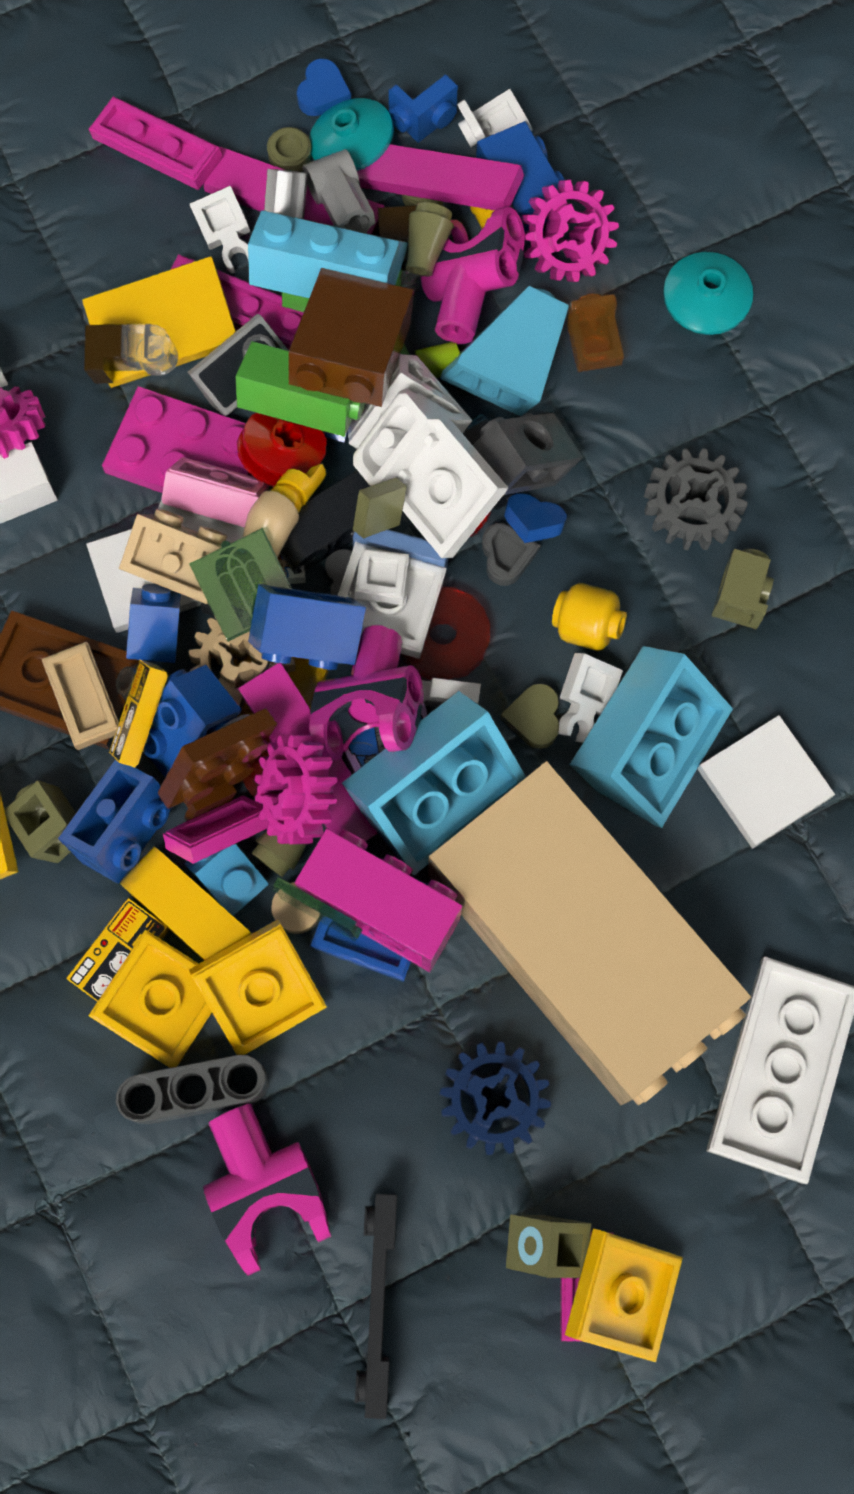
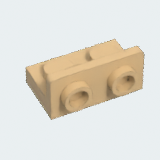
(163, 548)

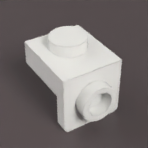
(491, 118)

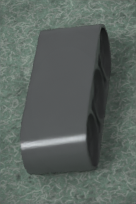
(168, 1085)

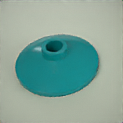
(354, 125)
(703, 308)

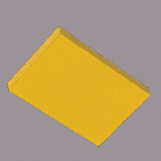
(181, 301)

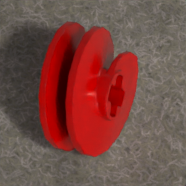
(275, 445)

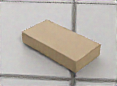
(81, 695)

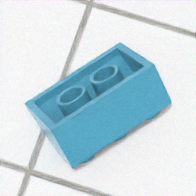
(290, 251)
(652, 734)
(438, 783)

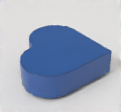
(322, 88)
(533, 518)

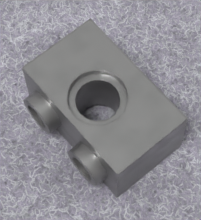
(528, 451)

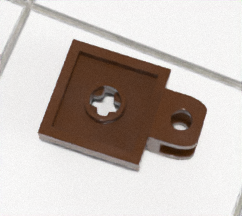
(213, 764)

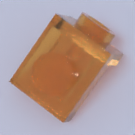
(594, 332)

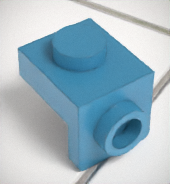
(229, 878)

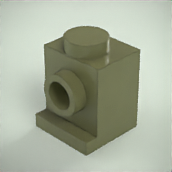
(744, 588)
(39, 819)

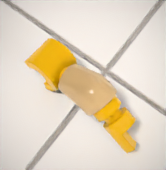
(278, 509)

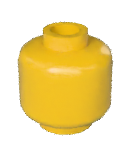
(588, 616)

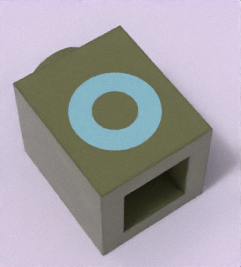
(547, 1245)

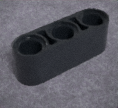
(324, 524)

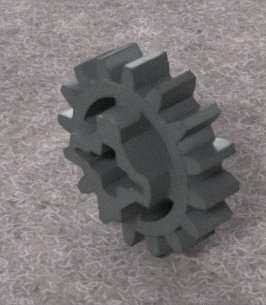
(693, 518)

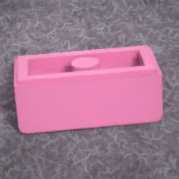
(211, 491)

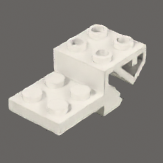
(423, 445)

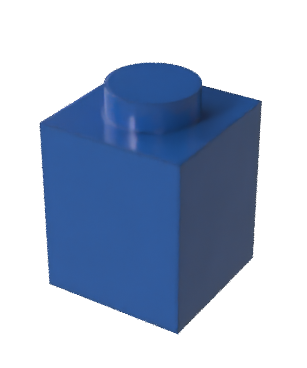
(153, 624)

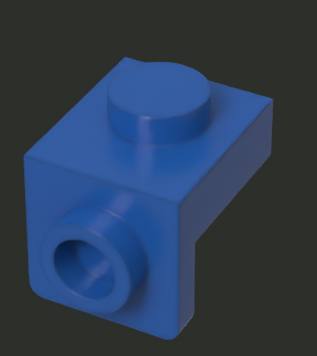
(425, 113)

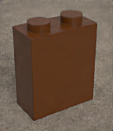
(350, 337)

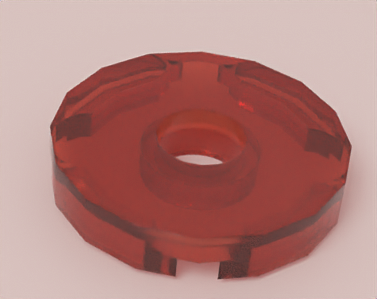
(466, 650)

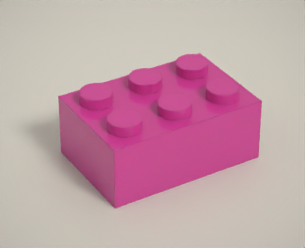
(381, 897)

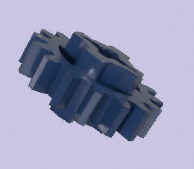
(516, 1109)

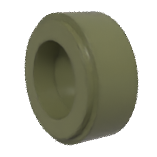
(289, 149)

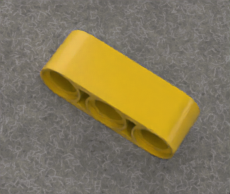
(183, 905)

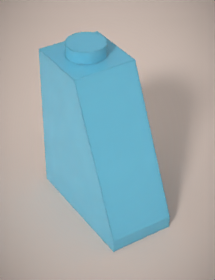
(513, 353)

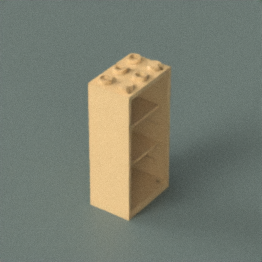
(588, 936)

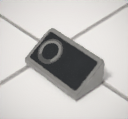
(218, 370)

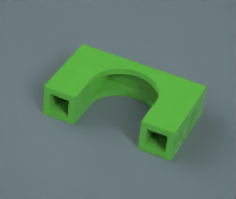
(265, 387)

